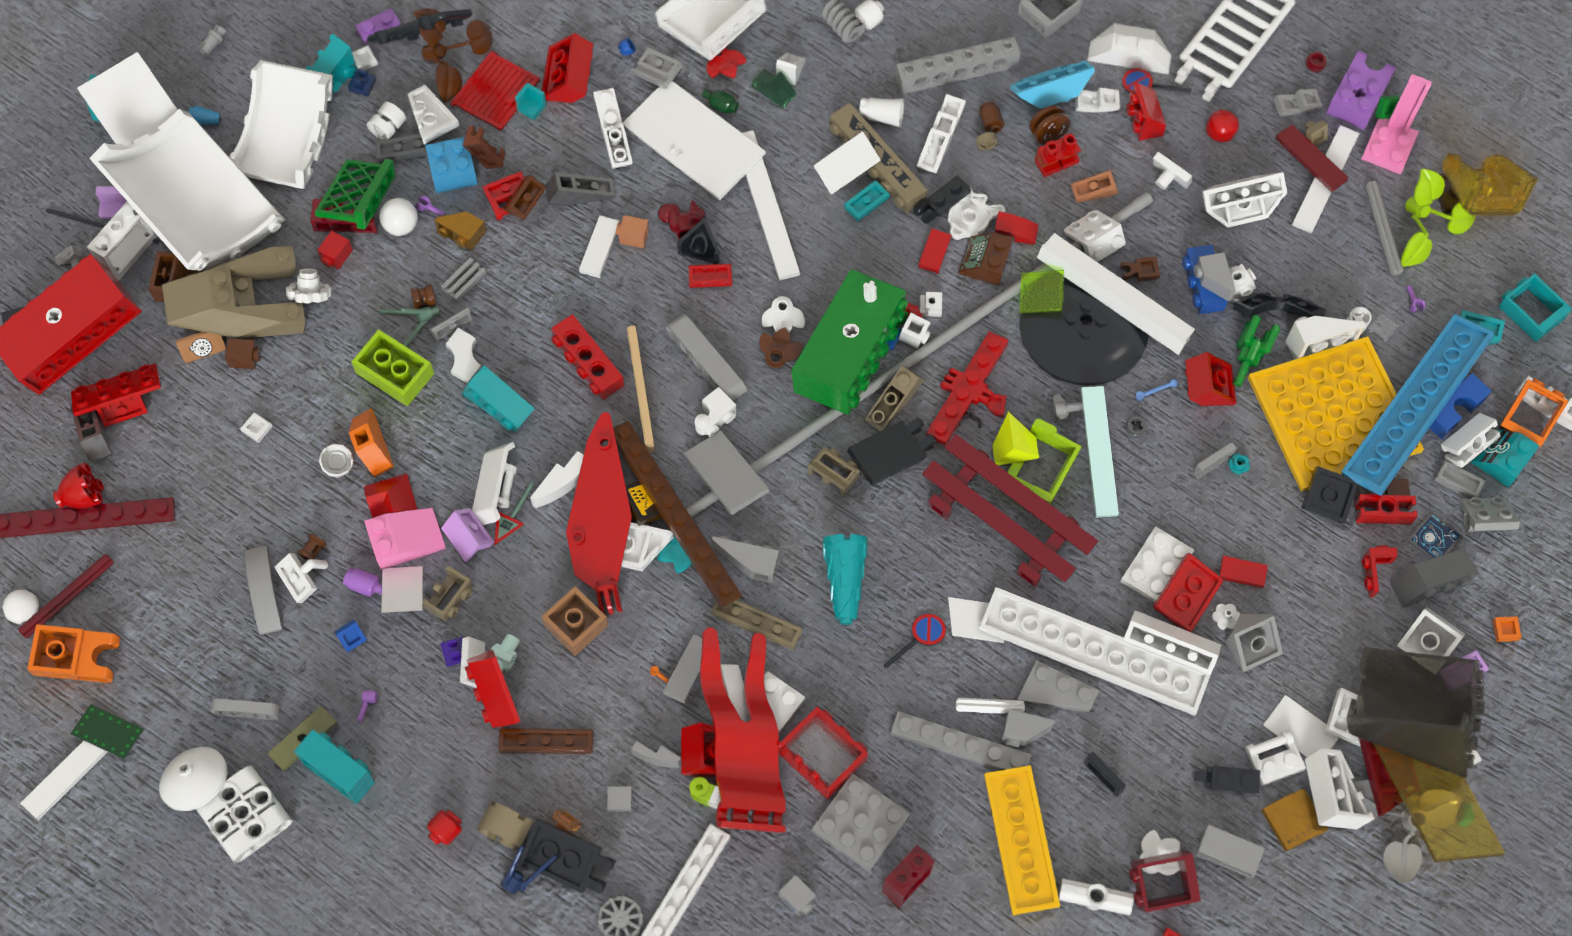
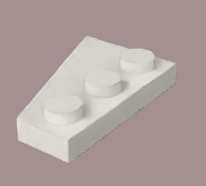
(430, 114)

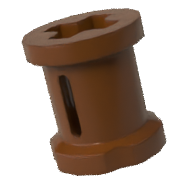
(311, 548)

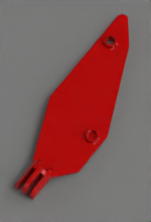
(600, 516)

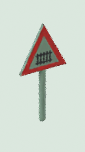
(508, 525)

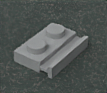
(657, 68)

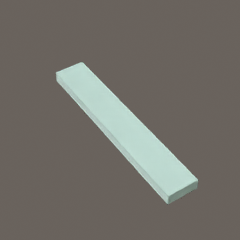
(1099, 452)

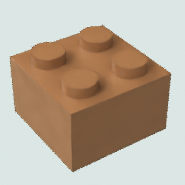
(575, 621)

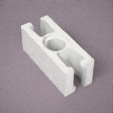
(1470, 440)

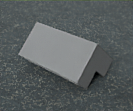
(1230, 851)

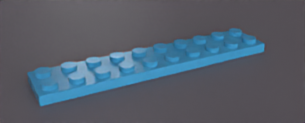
(1417, 404)

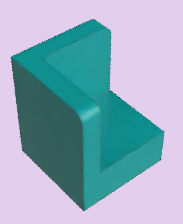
(530, 101)

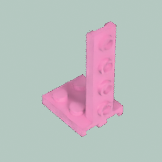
(1394, 138)

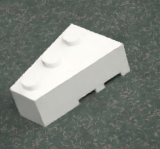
(1333, 791)

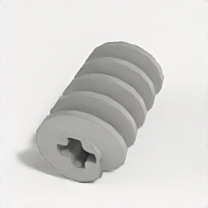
(842, 21)

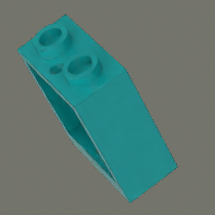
(1543, 293)

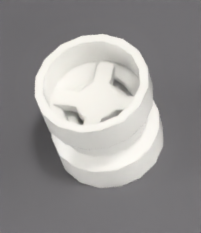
(1360, 314)

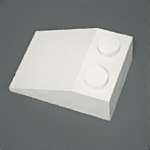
(1321, 333)

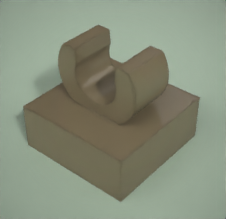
(1317, 132)

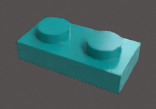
(866, 201)

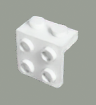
(1097, 234)

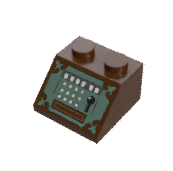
(986, 257)

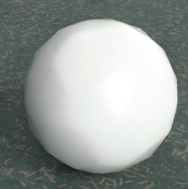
(398, 216)

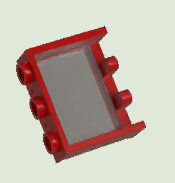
(822, 752)

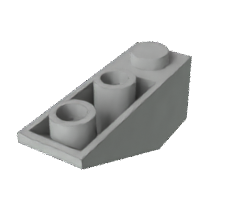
(753, 560)

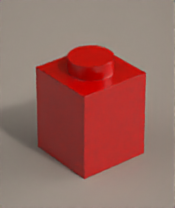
(334, 250)

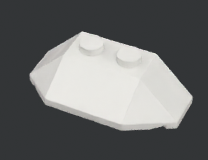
(1130, 48)
(1245, 199)

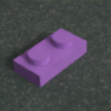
(379, 22)

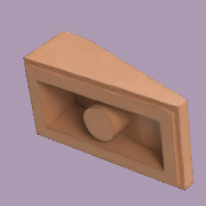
(1094, 187)

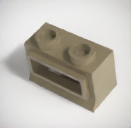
(830, 475)
(443, 589)

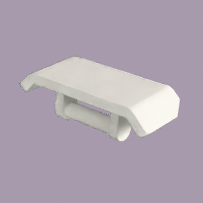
(490, 483)

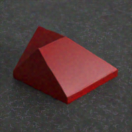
(390, 496)

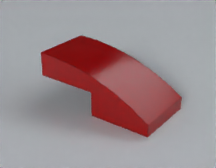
(1016, 226)

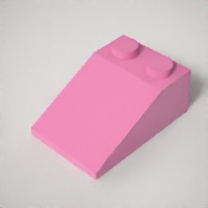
(404, 536)

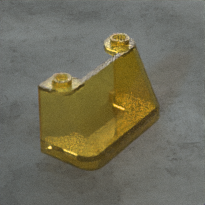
(1494, 190)

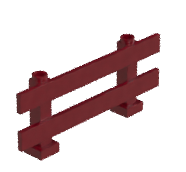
(956, 489)

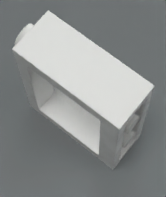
(130, 248)

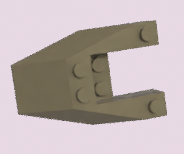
(223, 298)

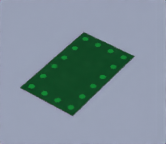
(107, 731)

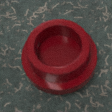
(1315, 61)

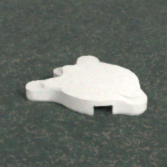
(971, 216)

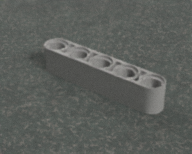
(705, 357)

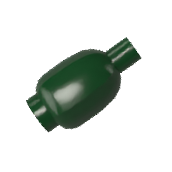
(721, 101)

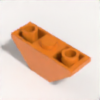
(370, 443)

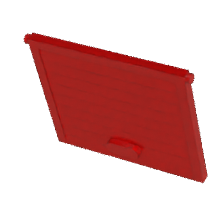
(493, 90)

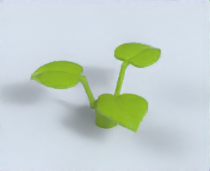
(1430, 187)

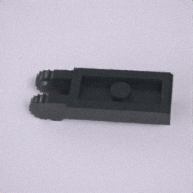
(942, 199)

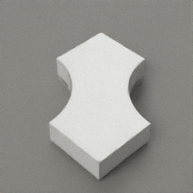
(462, 346)

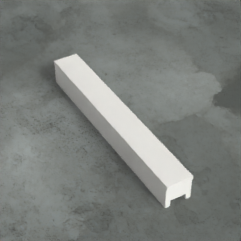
(1116, 293)

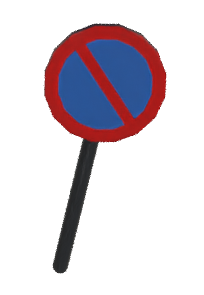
(1143, 77)
(927, 630)

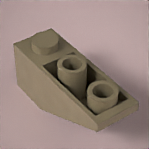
(894, 398)

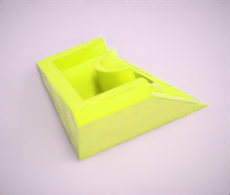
(1014, 443)

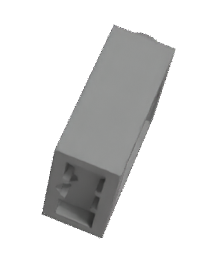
(1041, 22)

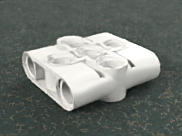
(238, 837)

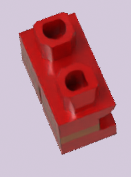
(1057, 155)

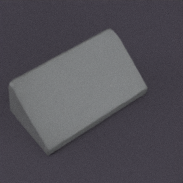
(450, 324)

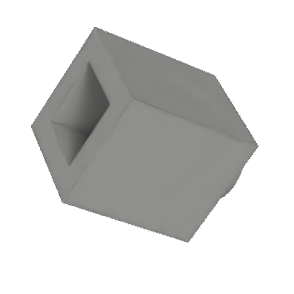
(797, 896)

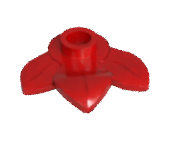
(725, 63)

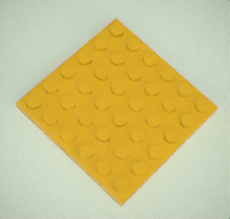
(1324, 405)

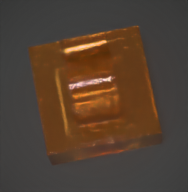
(566, 820)

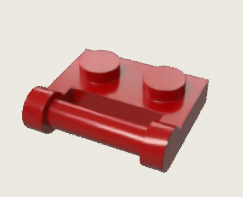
(501, 191)

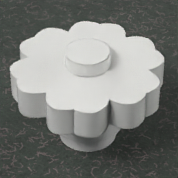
(308, 288)

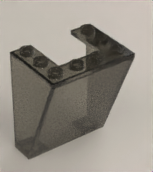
(1420, 706)

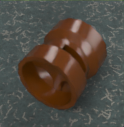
(428, 296)

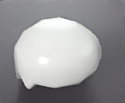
(336, 460)
(20, 606)

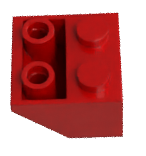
(1145, 113)

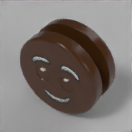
(1049, 124)

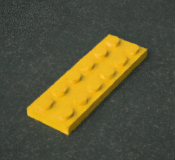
(1021, 840)

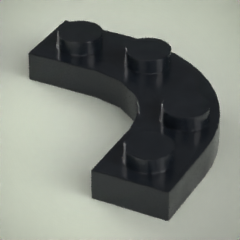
(1262, 302)

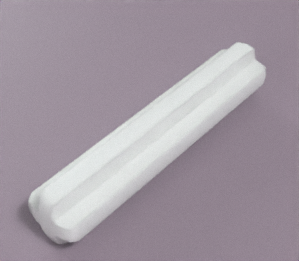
(988, 705)

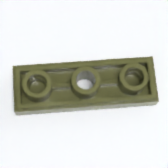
(284, 754)

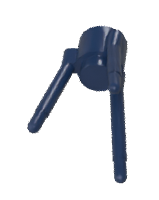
(514, 880)

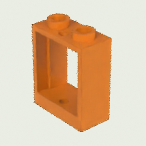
(1538, 387)

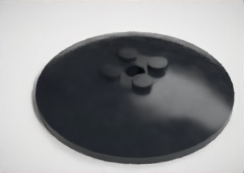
(1080, 351)

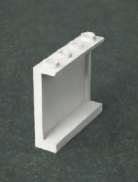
(708, 24)

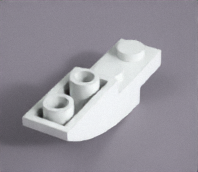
(612, 128)

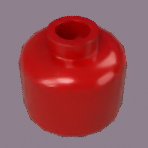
(444, 827)

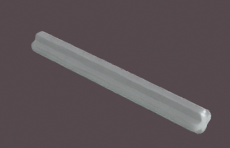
(1384, 228)

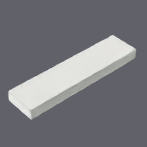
(62, 779)

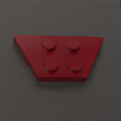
(1383, 789)

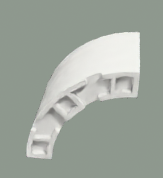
(284, 124)

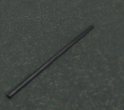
(83, 220)

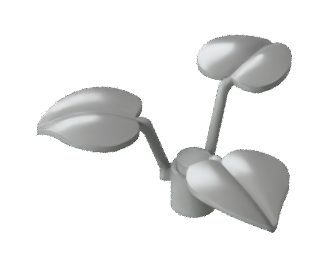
(1399, 858)

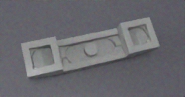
(262, 590)

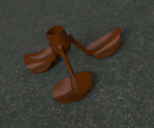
(448, 78)

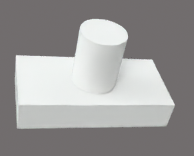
(1170, 172)
(470, 648)

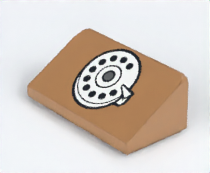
(200, 346)

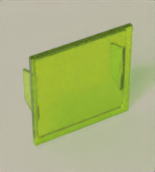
(1042, 291)

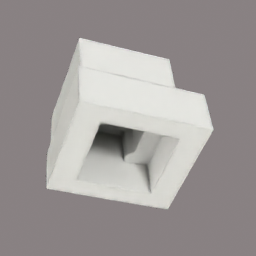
(928, 309)

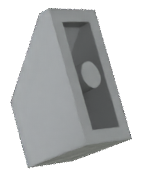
(1215, 275)
(1024, 728)

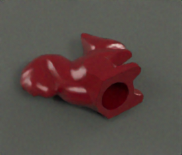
(680, 221)

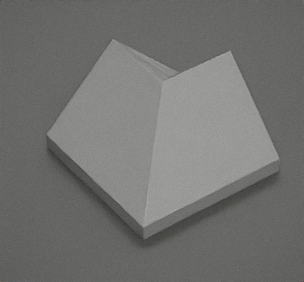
(1254, 640)

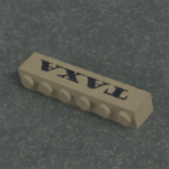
(890, 170)

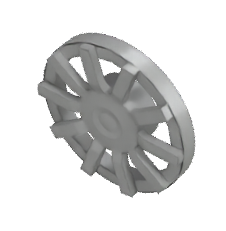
(620, 918)

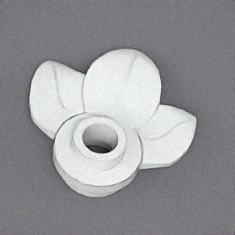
(783, 318)
(1154, 846)

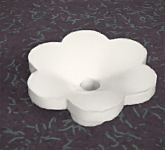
(1223, 619)

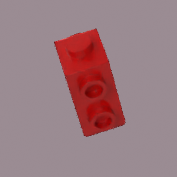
(1379, 555)

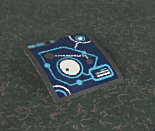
(1434, 536)

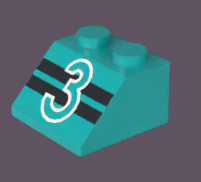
(1506, 456)

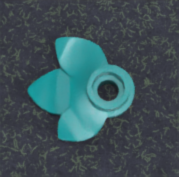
(674, 553)

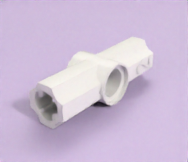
(1112, 900)

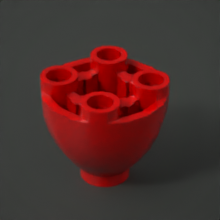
(79, 489)

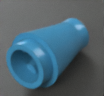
(204, 116)

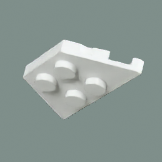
(644, 545)

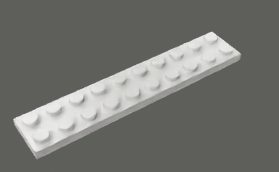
(1093, 651)

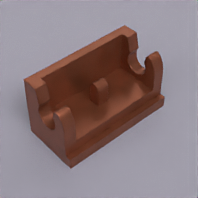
(482, 150)

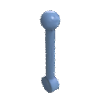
(1140, 395)

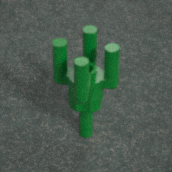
(1253, 348)

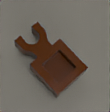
(1143, 268)

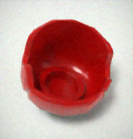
(1222, 125)

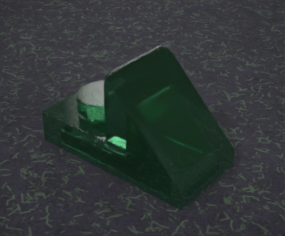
(774, 87)

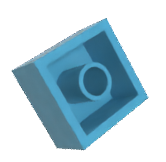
(450, 165)

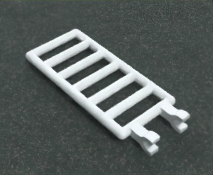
(1258, 42)

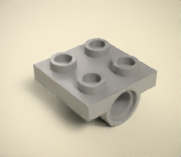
(1488, 514)

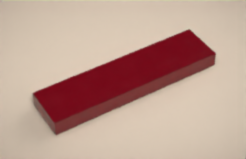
(1311, 158)

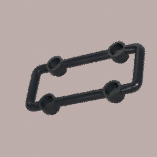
(411, 29)

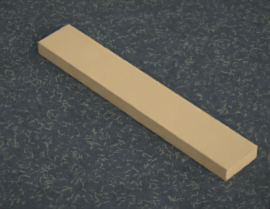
(640, 388)

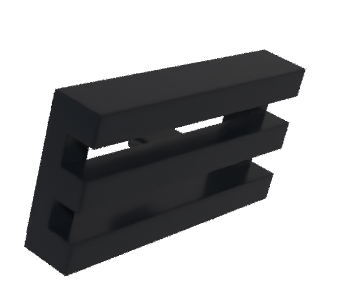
(1104, 774)

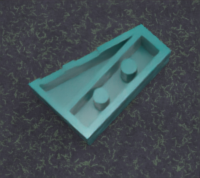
(335, 61)
(498, 399)

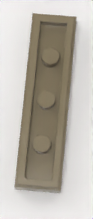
(758, 621)

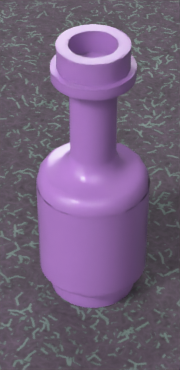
(362, 582)

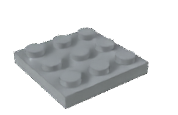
(860, 822)

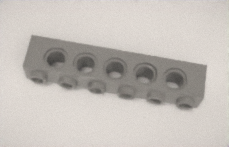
(957, 65)

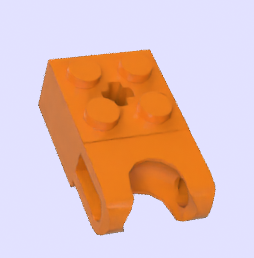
(77, 657)

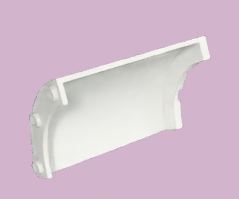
(189, 192)

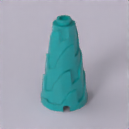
(845, 572)

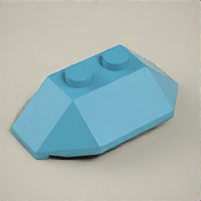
(1054, 85)

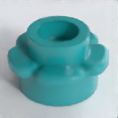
(1235, 467)

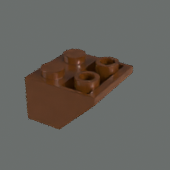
(166, 269)

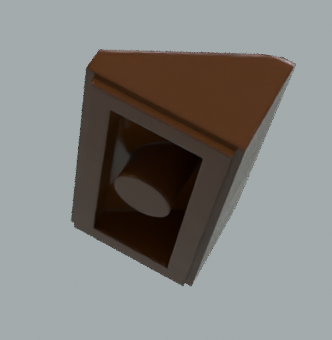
(524, 197)

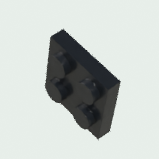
(1329, 495)

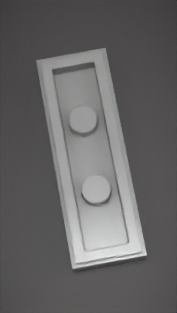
(686, 671)

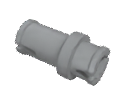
(214, 37)

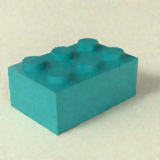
(335, 765)

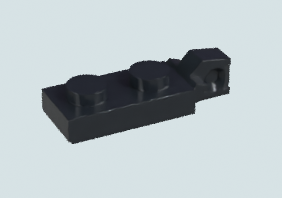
(1230, 779)

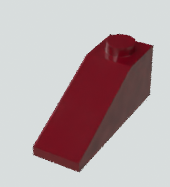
(327, 225)

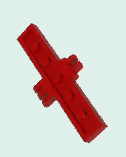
(967, 387)

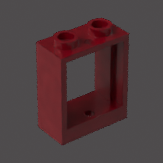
(911, 871)
(1188, 875)

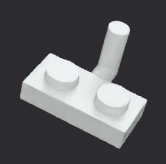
(296, 575)

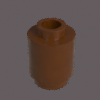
(991, 117)

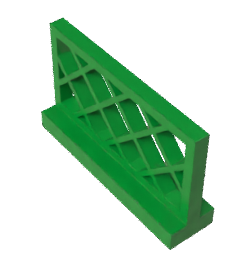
(371, 195)

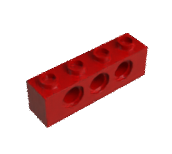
(571, 330)

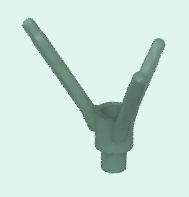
(421, 314)

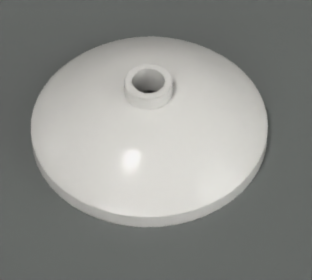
(193, 778)

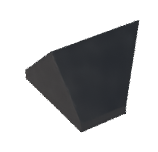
(699, 244)

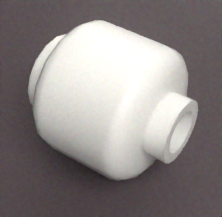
(869, 13)

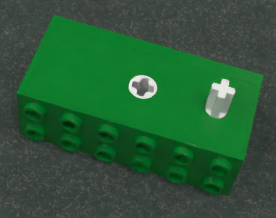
(850, 342)

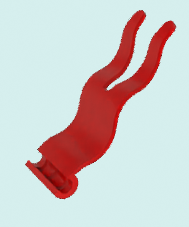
(743, 750)

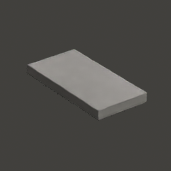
(726, 472)

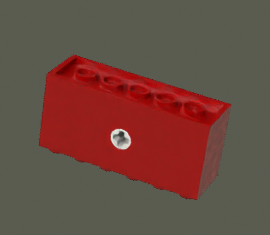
(65, 324)

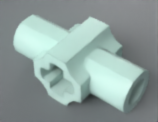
(505, 652)

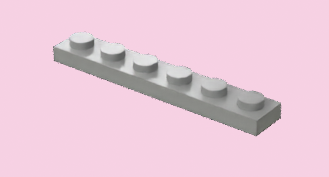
(958, 743)

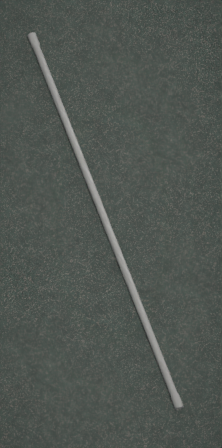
(1135, 206)

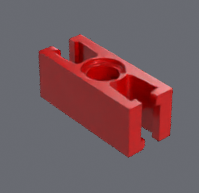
(1378, 515)

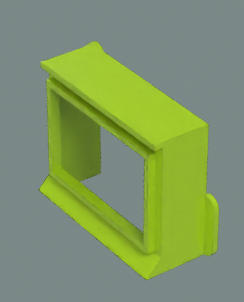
(1047, 433)

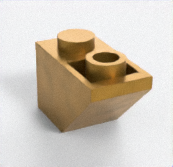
(462, 228)

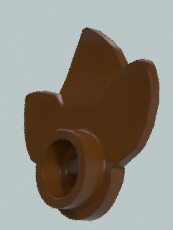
(779, 345)

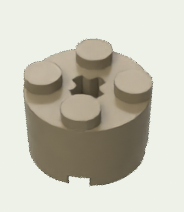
(505, 824)

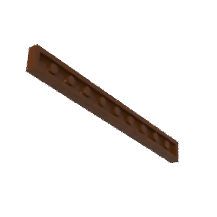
(675, 515)

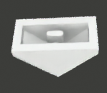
(790, 66)

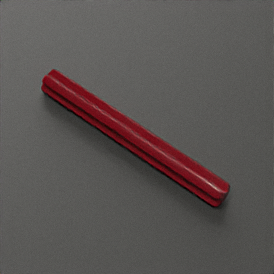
(66, 595)

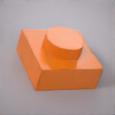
(1506, 629)

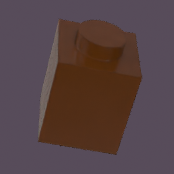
(242, 353)

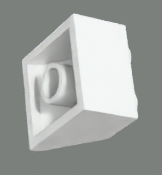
(1431, 635)

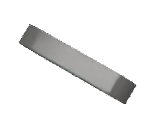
(245, 709)

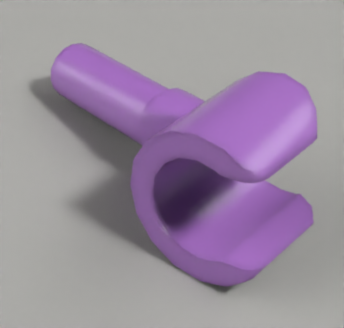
(426, 201)
(1415, 301)
(368, 696)

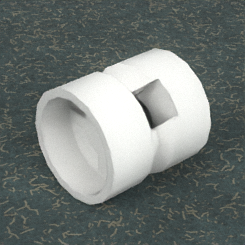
(386, 121)

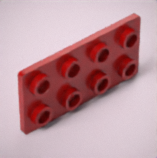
(118, 396)

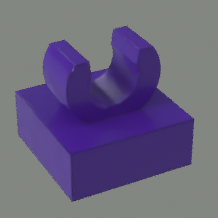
(452, 651)

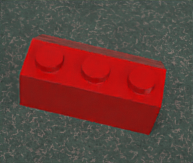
(567, 69)
(492, 690)

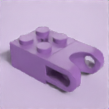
(1359, 92)

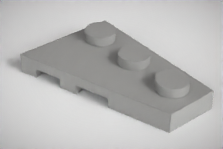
(1057, 689)

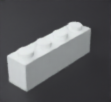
(1172, 642)

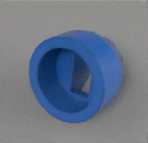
(626, 47)

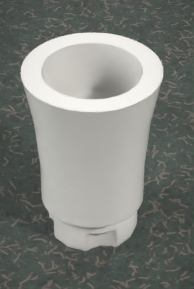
(882, 110)

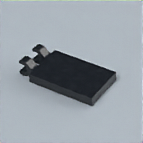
(890, 451)
(574, 858)

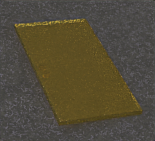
(1441, 809)

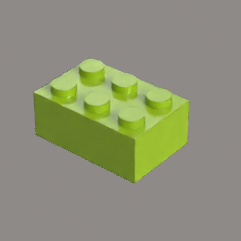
(392, 367)

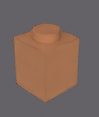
(633, 231)

